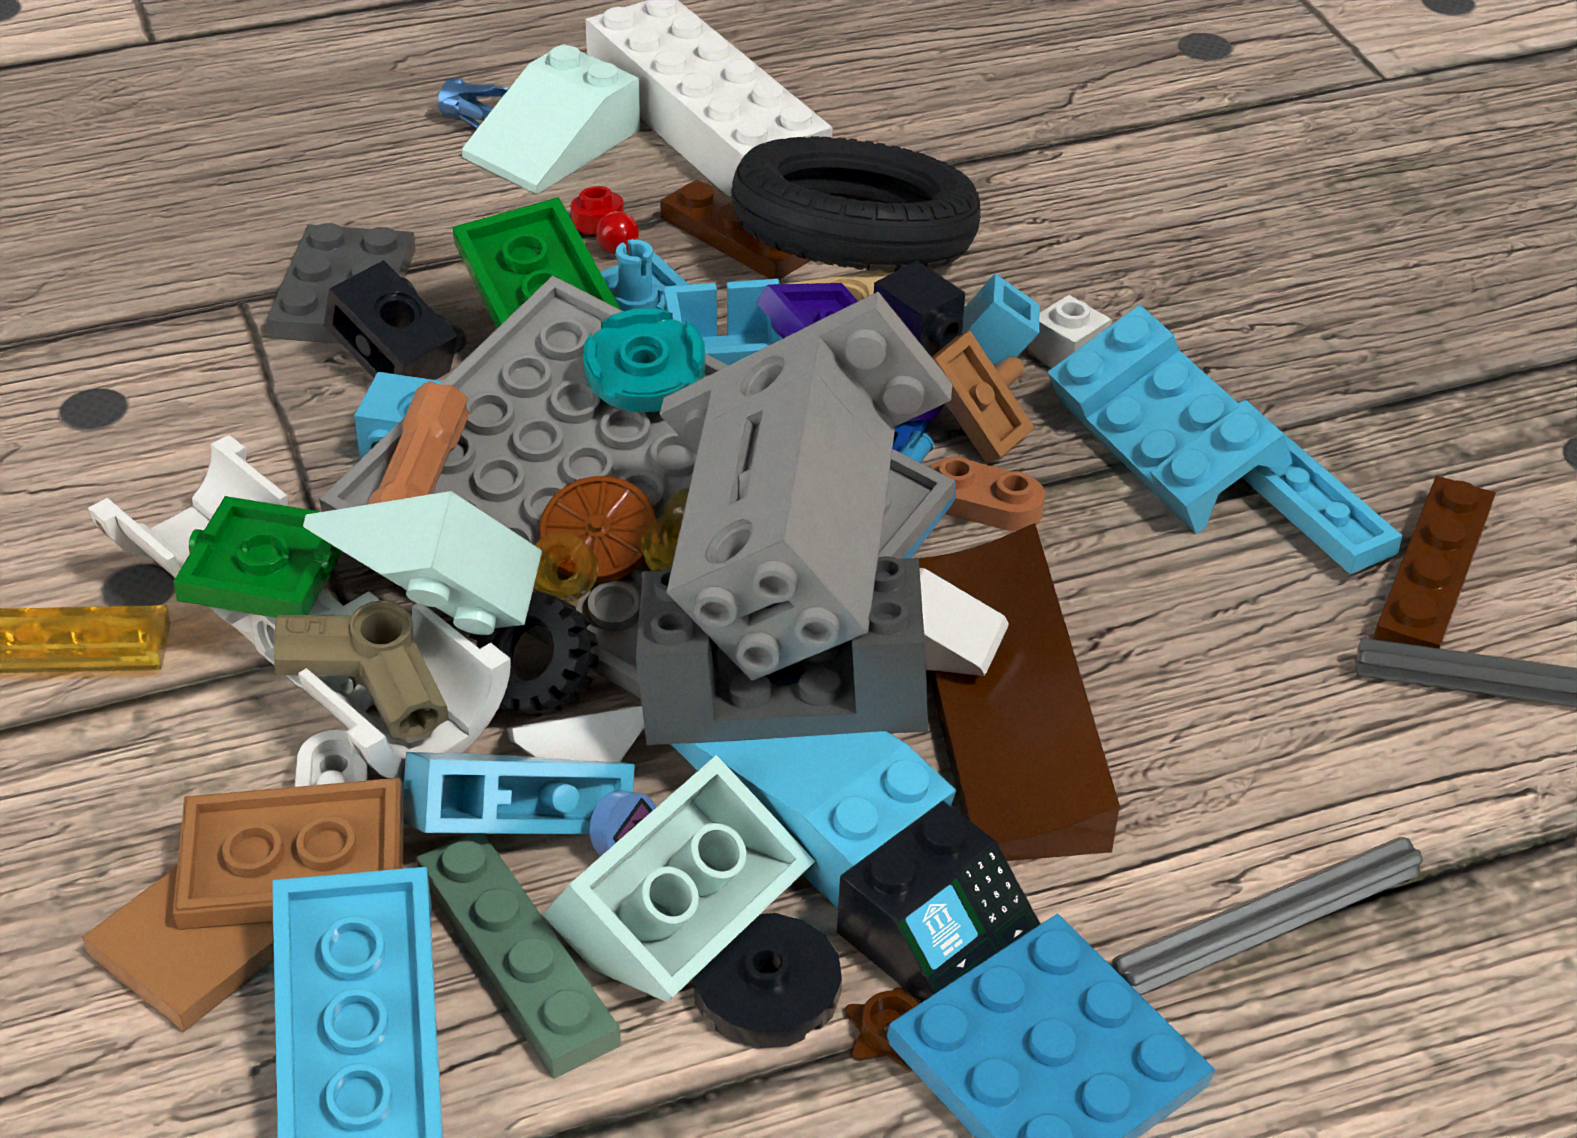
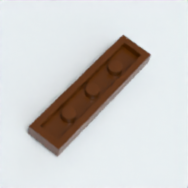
(1435, 564)

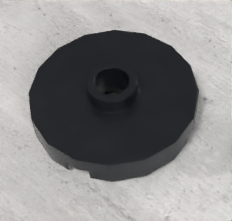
(775, 1006)

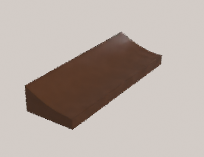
(1025, 731)

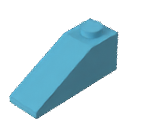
(506, 792)

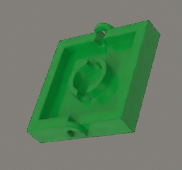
(256, 560)

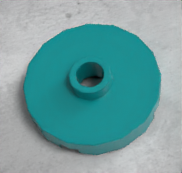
(642, 358)

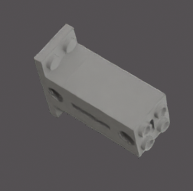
(795, 483)

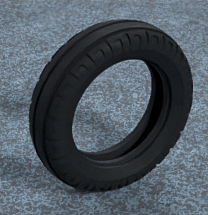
(855, 203)

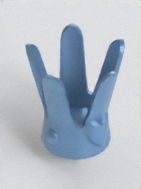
(460, 100)

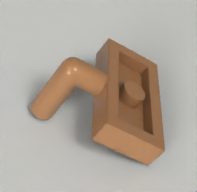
(982, 396)

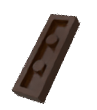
(711, 218)

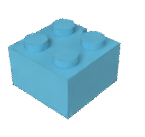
(747, 323)

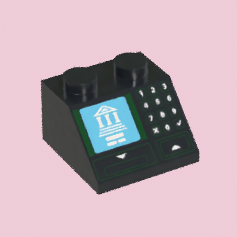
(933, 902)

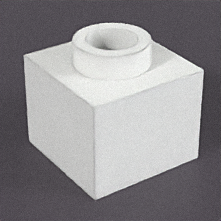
(1065, 329)

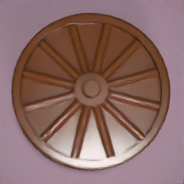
(606, 516)

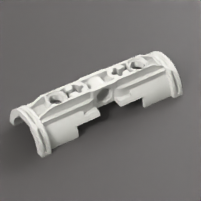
(466, 676)

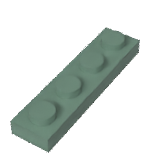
(519, 954)

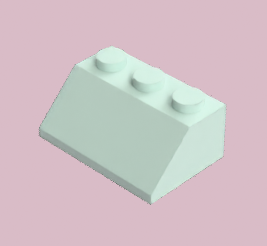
(679, 884)

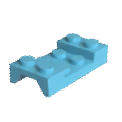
(1165, 416)

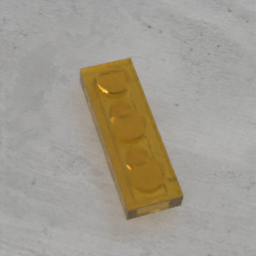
(83, 639)

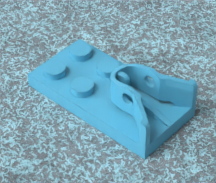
(356, 1006)

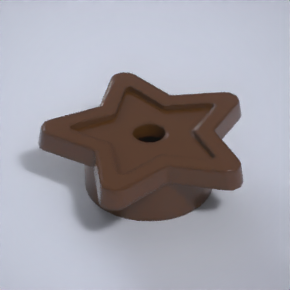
(873, 1019)

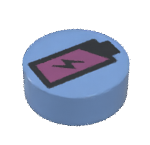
(616, 816)

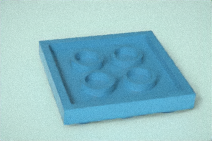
(1049, 1045)

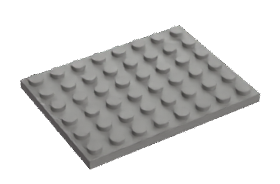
(543, 428)

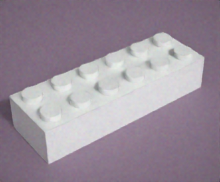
(698, 86)

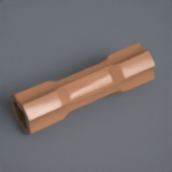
(428, 436)

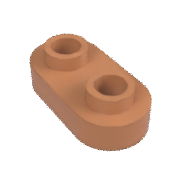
(992, 494)

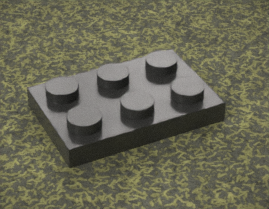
(323, 260)

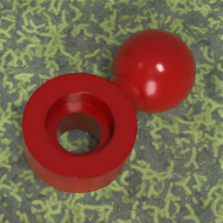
(602, 214)

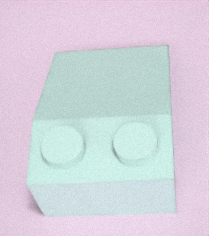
(556, 119)
(441, 554)

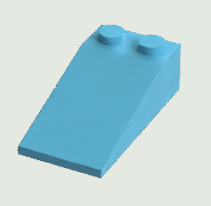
(832, 791)

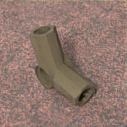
(379, 653)

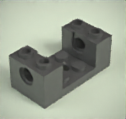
(856, 687)

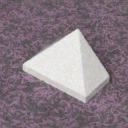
(588, 737)

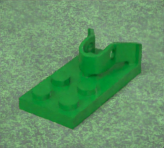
(520, 251)

